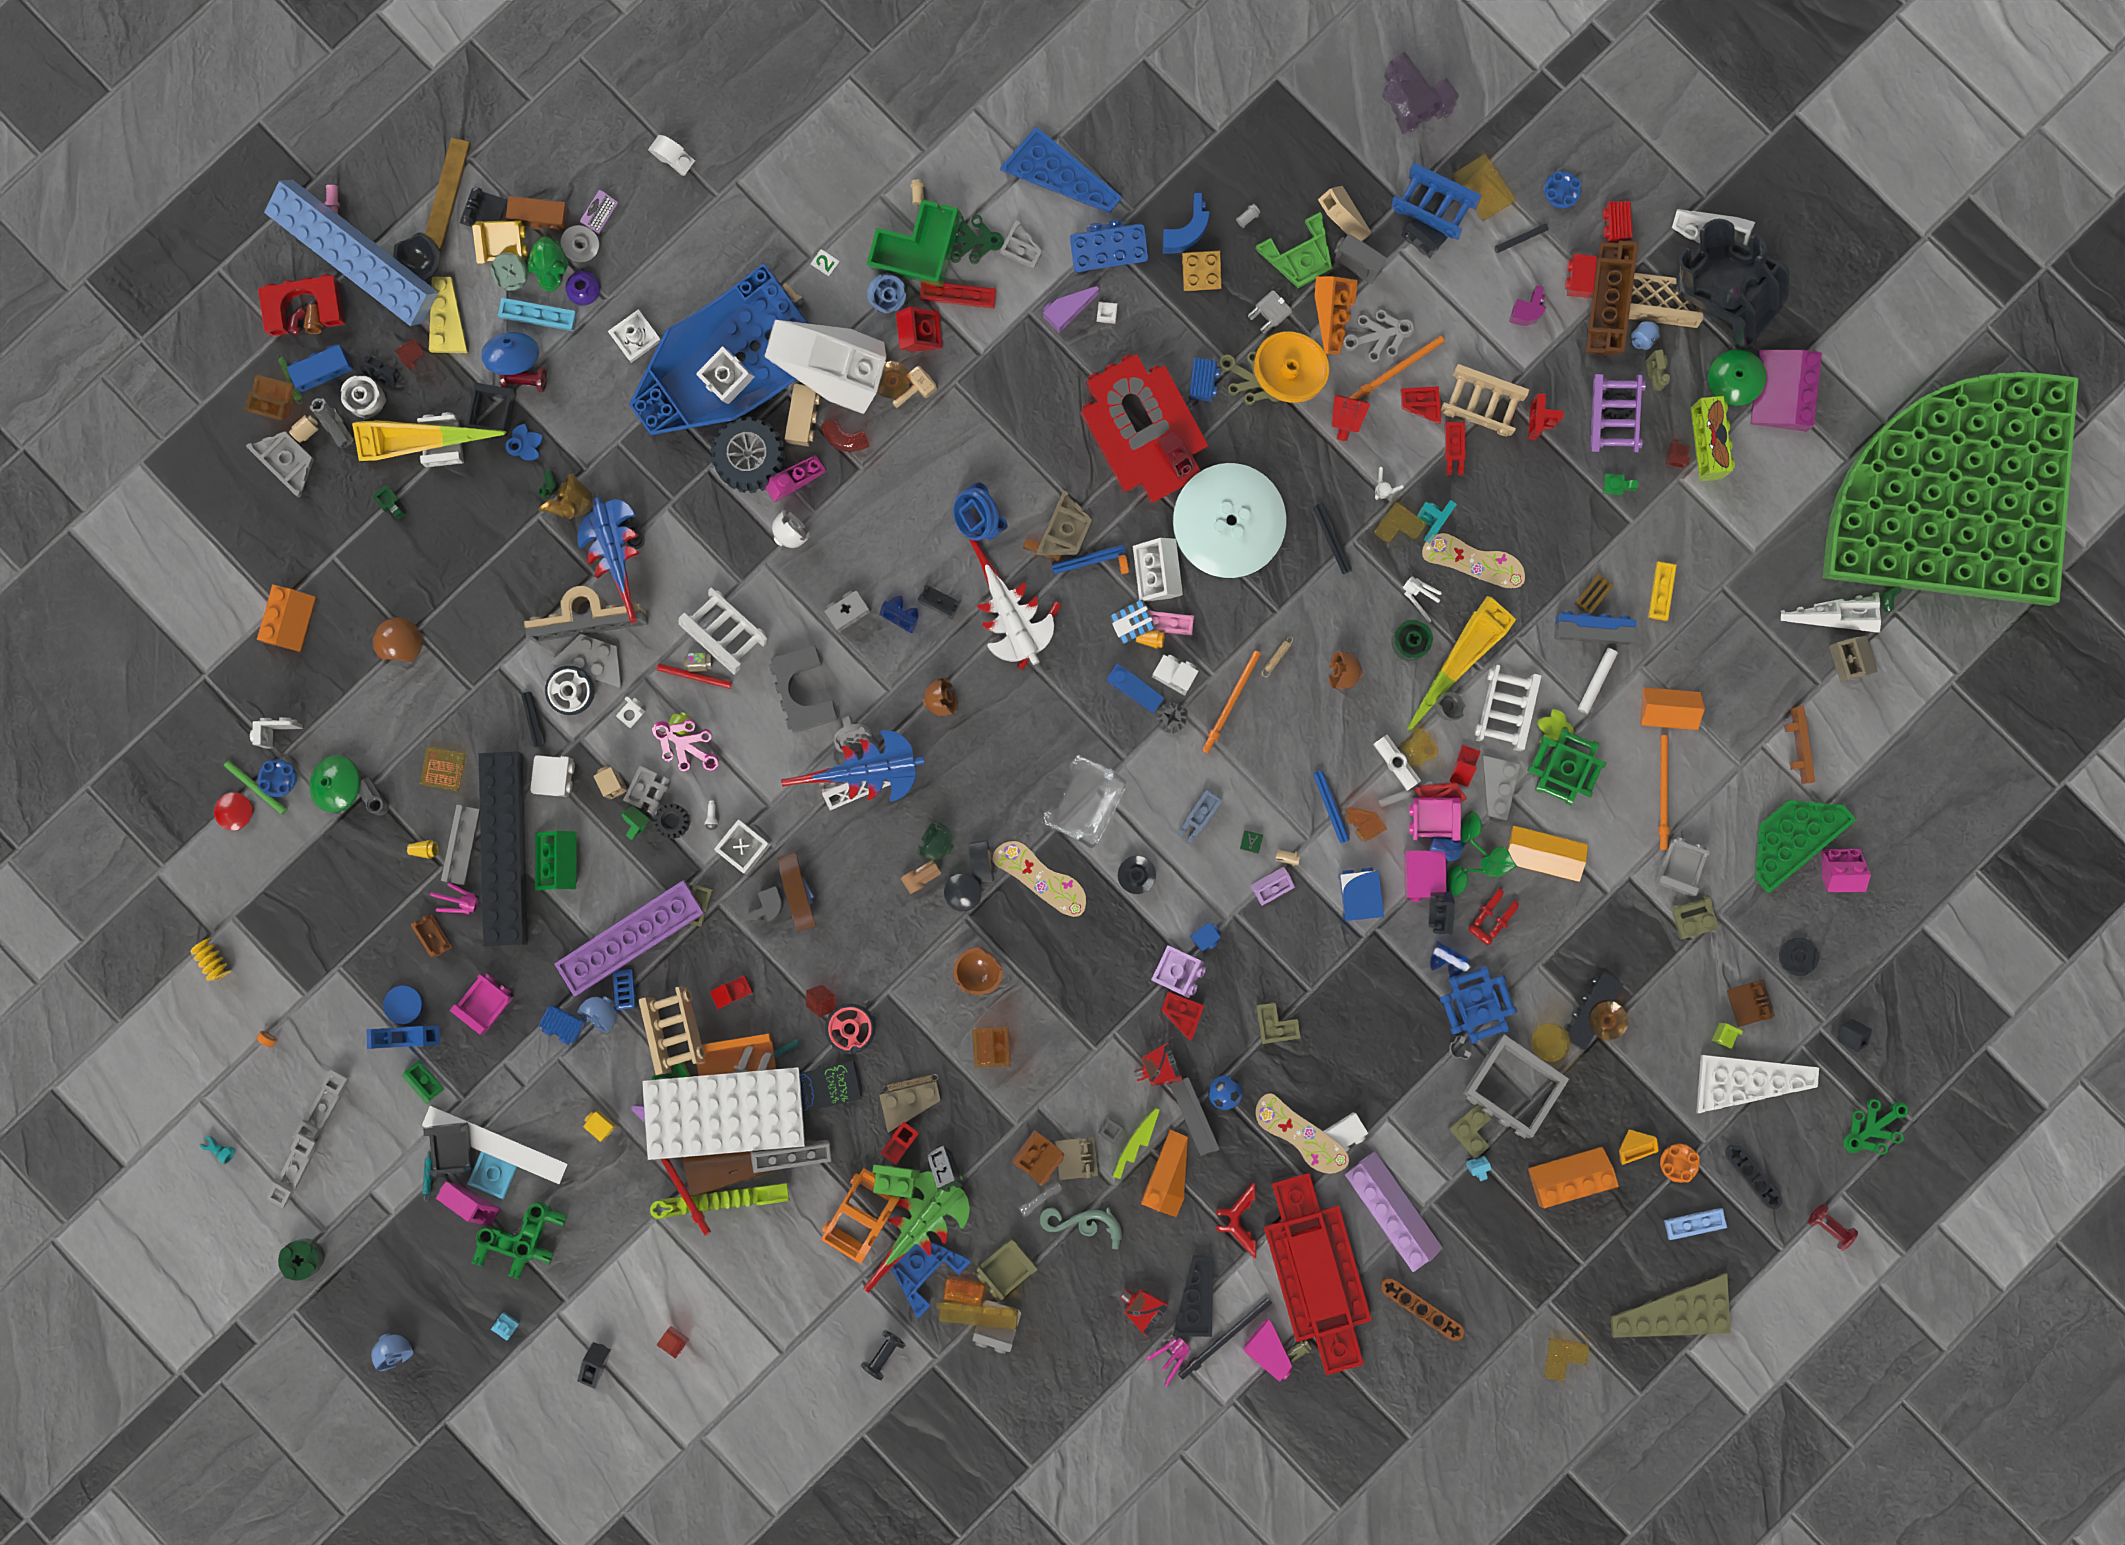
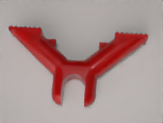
(1234, 1225)

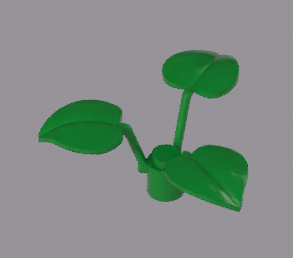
(1493, 865)

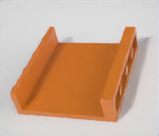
(723, 1055)

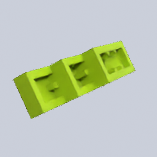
(1140, 1137)

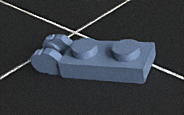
(1201, 814)

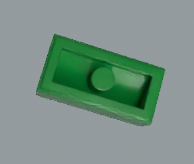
(422, 1082)

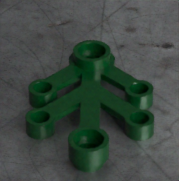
(970, 240)

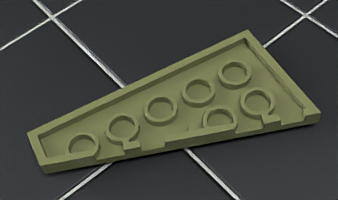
(1683, 1312)

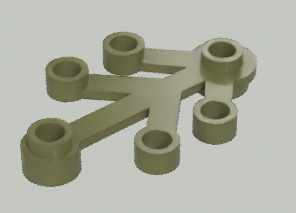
(1252, 381)

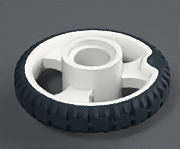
(553, 687)

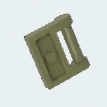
(1697, 923)

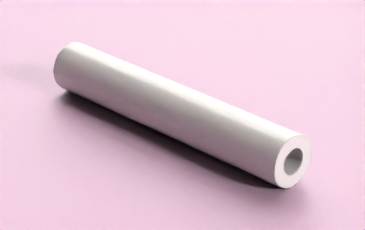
(1597, 681)

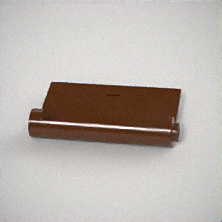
(713, 1170)

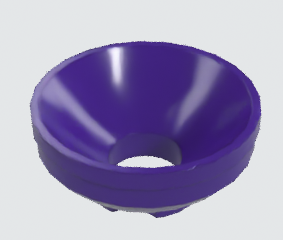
(588, 294)

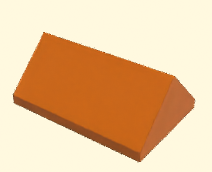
(1671, 708)

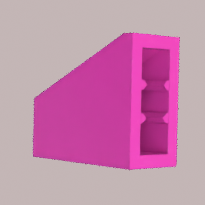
(467, 1204)
(1268, 1351)

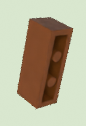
(538, 213)

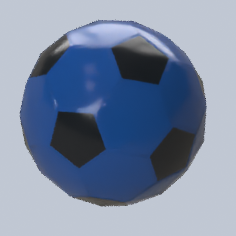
(1225, 1092)

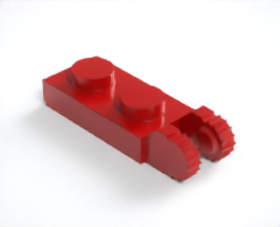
(1454, 446)

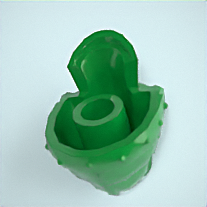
(547, 262)

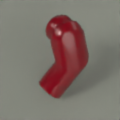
(293, 321)

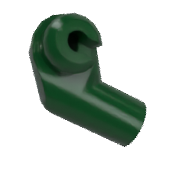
(550, 485)
(1887, 598)

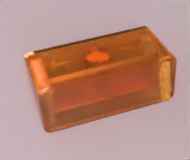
(963, 1291)

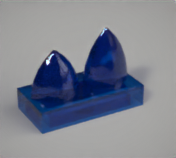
(893, 612)
(1457, 962)

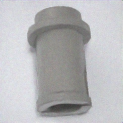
(1248, 215)

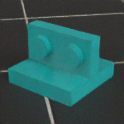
(1433, 517)

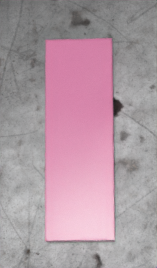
(1172, 622)

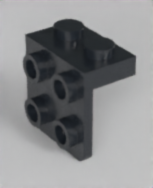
(1424, 237)

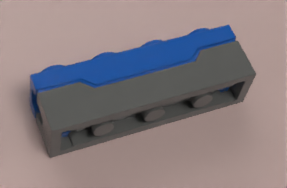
(1595, 629)

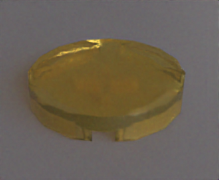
(1550, 1042)

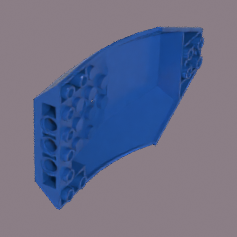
(672, 393)

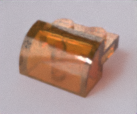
(270, 398)
(991, 1047)

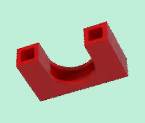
(276, 298)

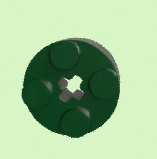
(1407, 650)
(303, 1248)

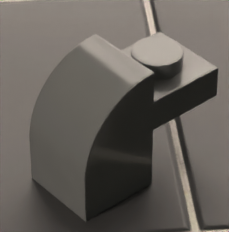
(772, 906)

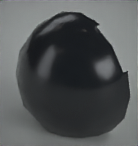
(418, 254)

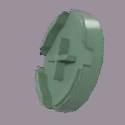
(509, 271)

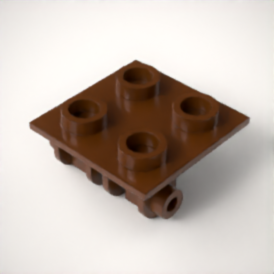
(1750, 1003)

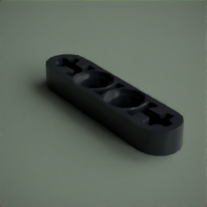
(1751, 1178)

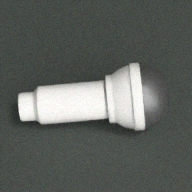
(711, 822)

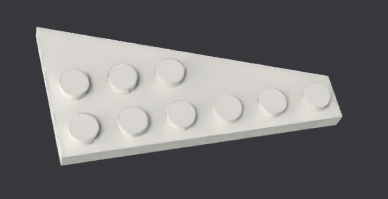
(1741, 1081)

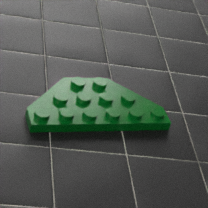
(1794, 836)

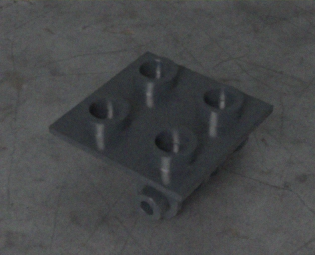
(482, 207)

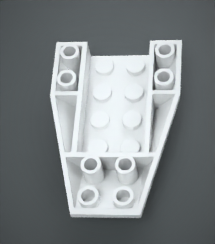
(829, 360)

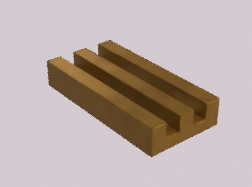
(1604, 581)

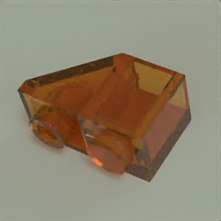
(1366, 822)

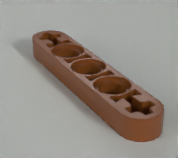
(1431, 1310)

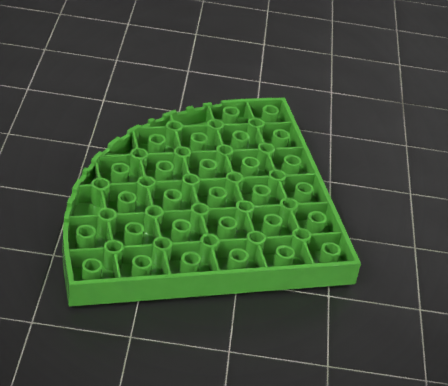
(1963, 493)

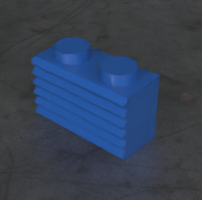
(1202, 380)
(562, 1024)

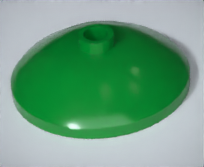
(1737, 390)
(341, 786)

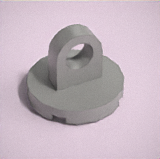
(851, 734)

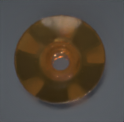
(892, 370)
(1618, 1020)

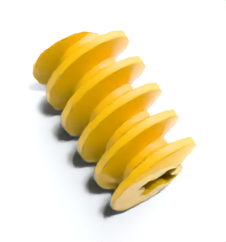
(209, 960)

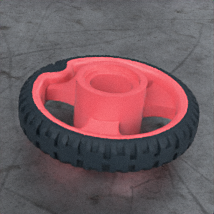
(854, 1045)

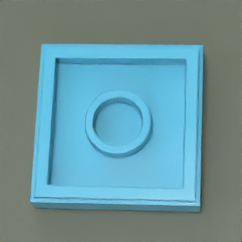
(492, 1175)

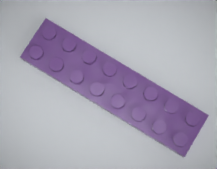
(629, 938)

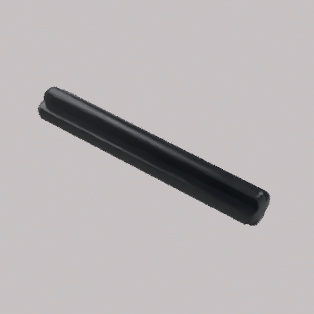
(1332, 538)

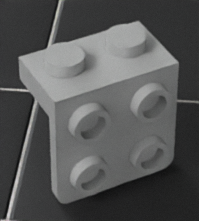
(995, 1337)

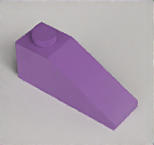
(1065, 309)

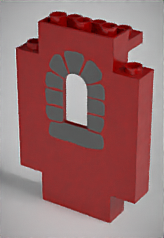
(1132, 454)

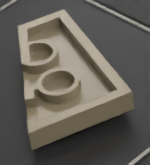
(908, 1103)

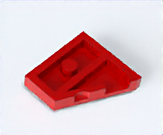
(1422, 402)
(1441, 790)
(1183, 1013)

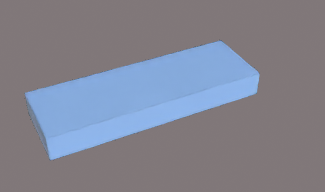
(1695, 1223)

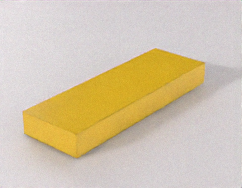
(1662, 591)

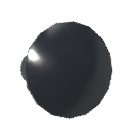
(962, 892)

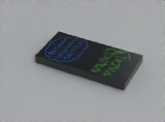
(829, 1086)

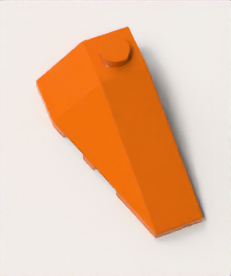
(1333, 305)
(1167, 1180)

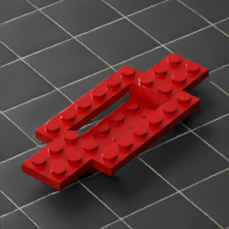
(1324, 1270)

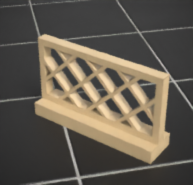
(1658, 313)

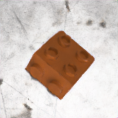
(1038, 1157)

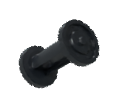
(882, 1355)

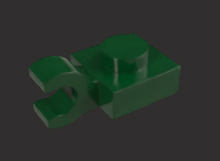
(387, 500)

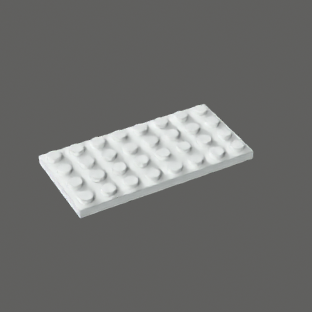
(723, 1113)

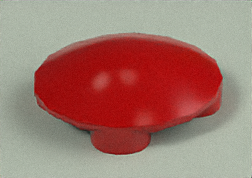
(233, 811)

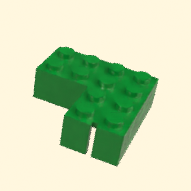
(923, 254)

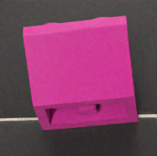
(1844, 870)

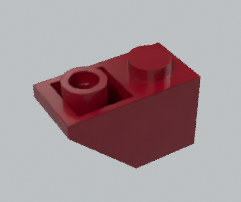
(1176, 455)

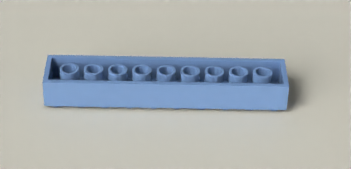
(351, 252)

